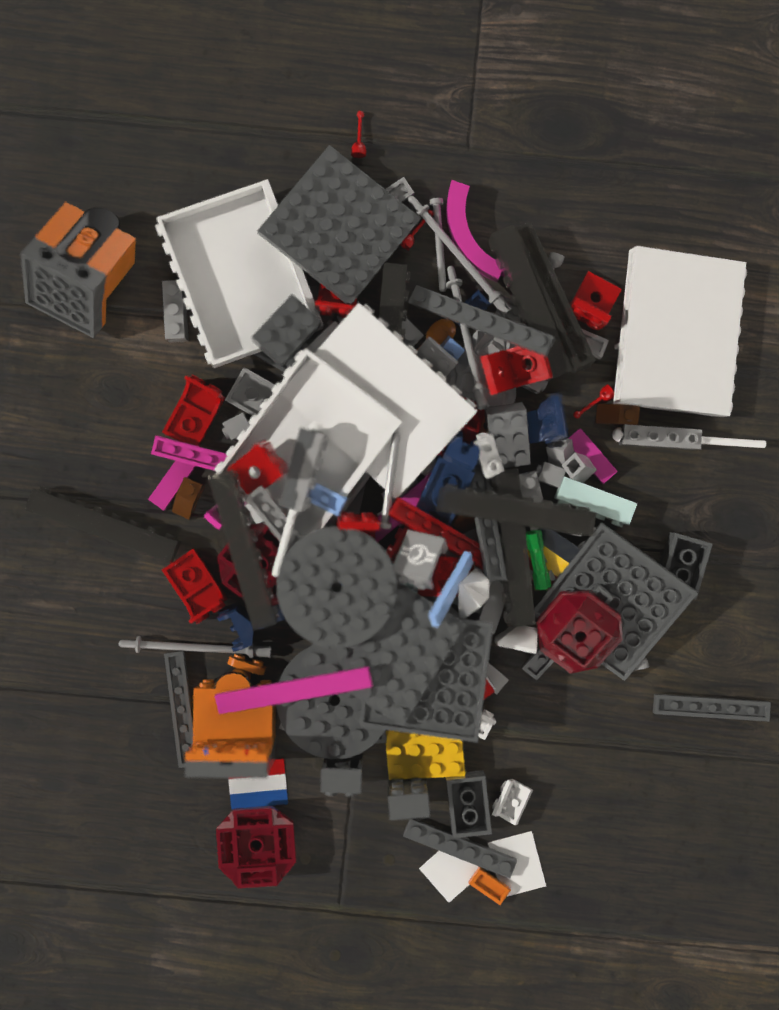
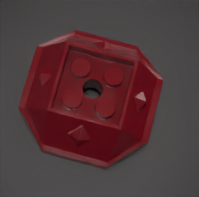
(269, 547)
(575, 613)
(253, 865)

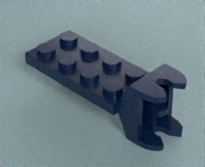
(547, 422)
(453, 468)
(242, 623)

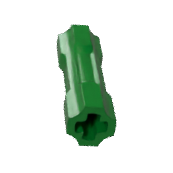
(540, 573)

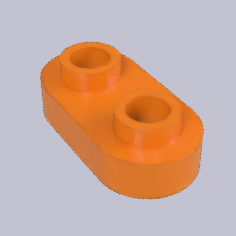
(254, 666)

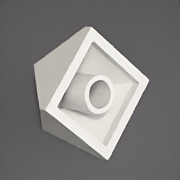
(472, 592)
(518, 638)

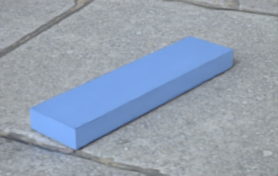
(450, 589)

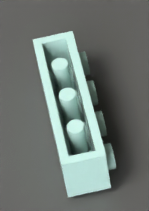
(599, 501)

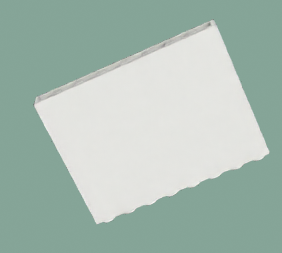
(229, 270)
(680, 332)
(396, 379)
(280, 425)

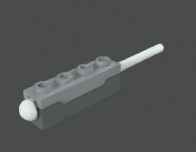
(674, 438)
(300, 481)

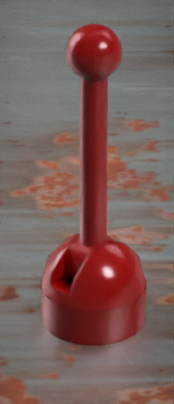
(358, 148)
(409, 240)
(606, 394)

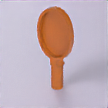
(440, 330)

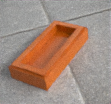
(489, 885)

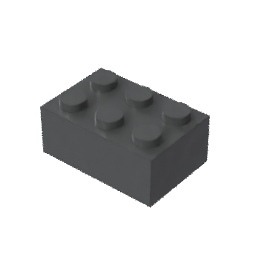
(286, 330)
(510, 431)
(686, 558)
(342, 776)
(408, 798)
(468, 805)

